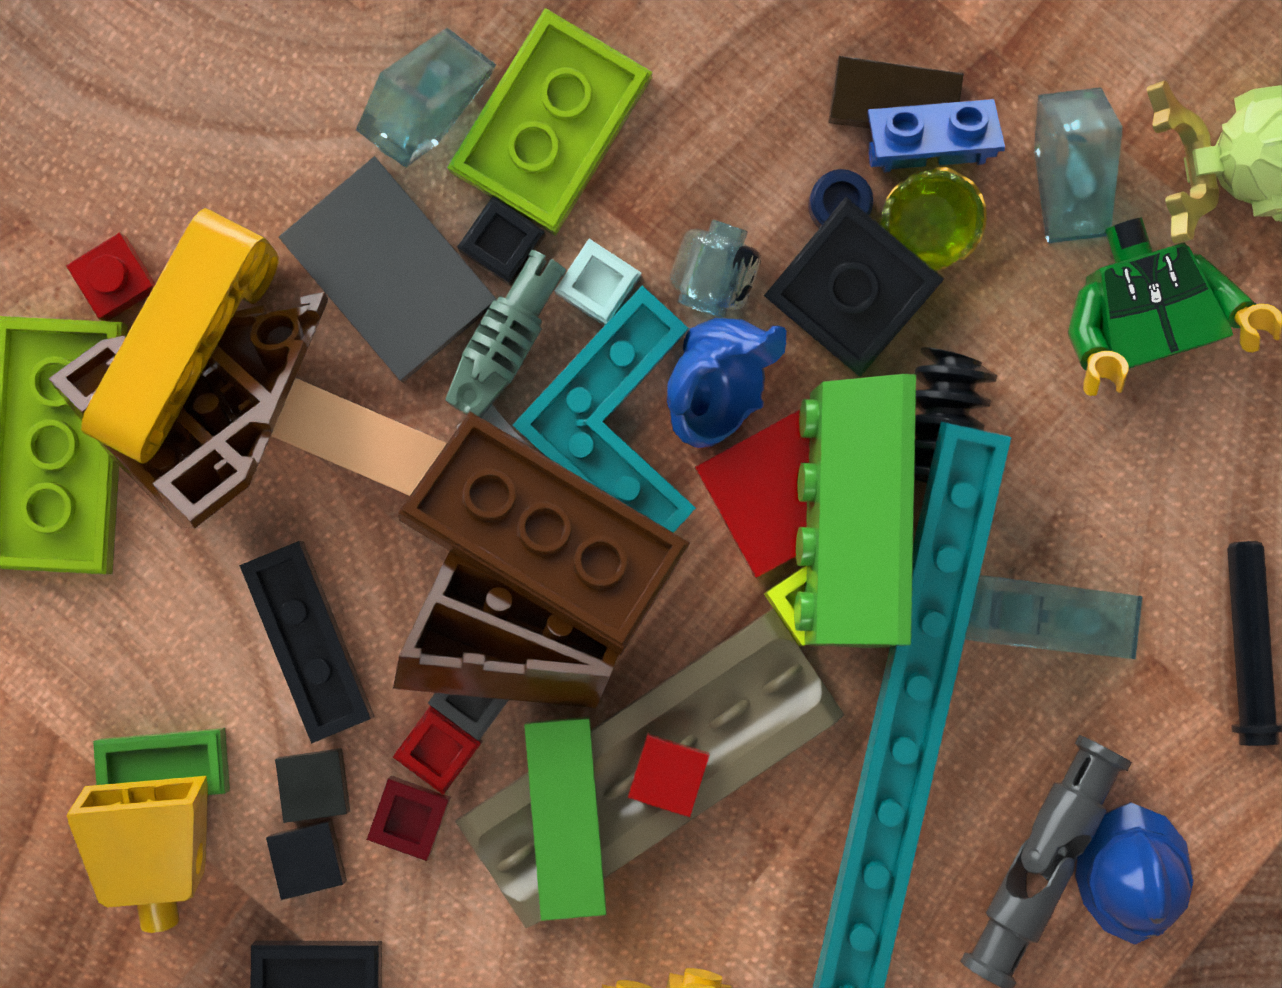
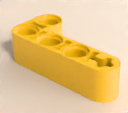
(177, 333)

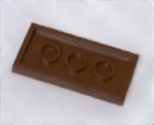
(544, 532)

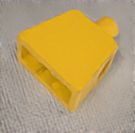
(143, 844)

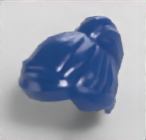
(720, 378)

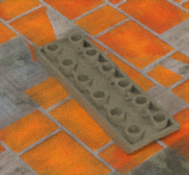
(738, 702)

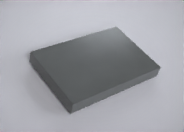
(388, 269)

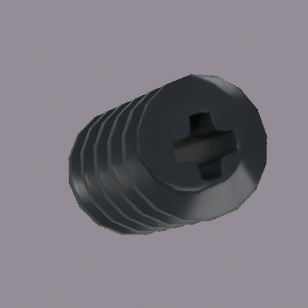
(947, 400)

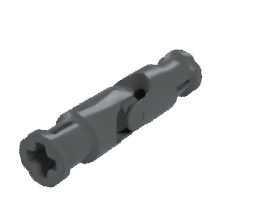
(1057, 839)

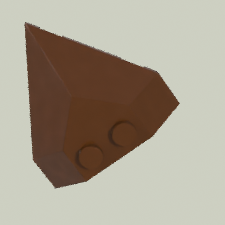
(226, 416)

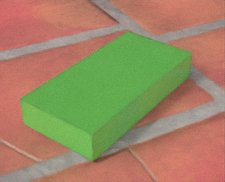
(164, 757)

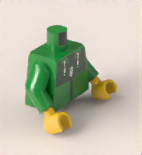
(1157, 308)

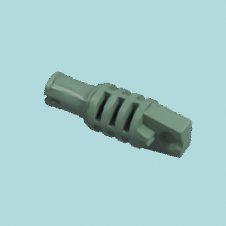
(503, 338)

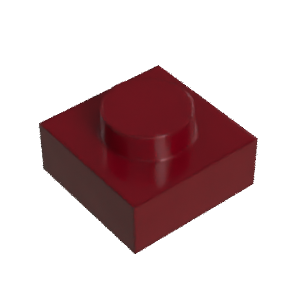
(408, 818)

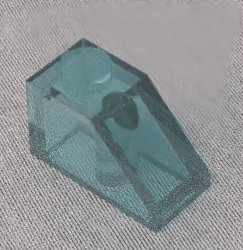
(423, 96)
(1076, 163)

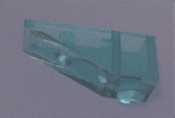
(1054, 617)

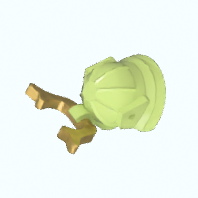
(1243, 160)

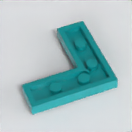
(572, 410)

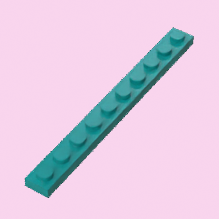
(912, 709)

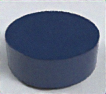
(831, 191)

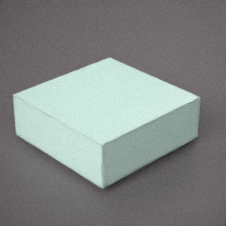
(598, 282)

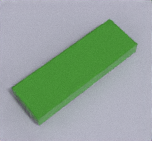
(565, 818)

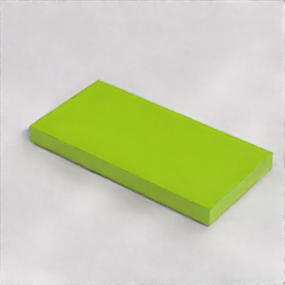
(53, 477)

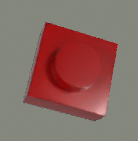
(112, 277)

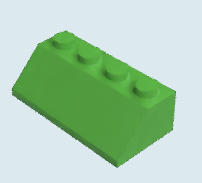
(857, 512)

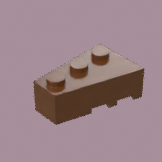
(498, 645)

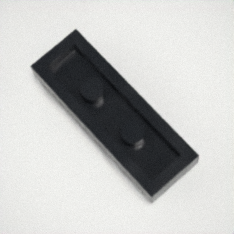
(307, 641)

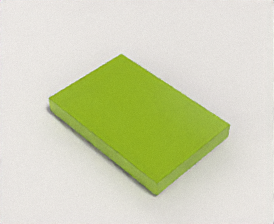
(550, 121)

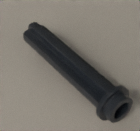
(1252, 645)

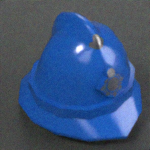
(1135, 874)

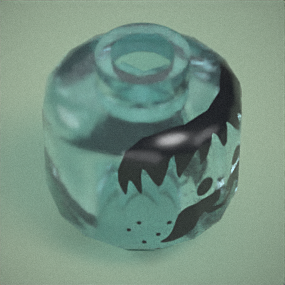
(714, 269)

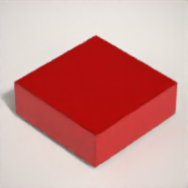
(437, 750)
(668, 775)

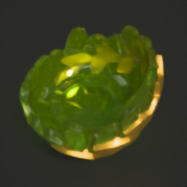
(936, 215)

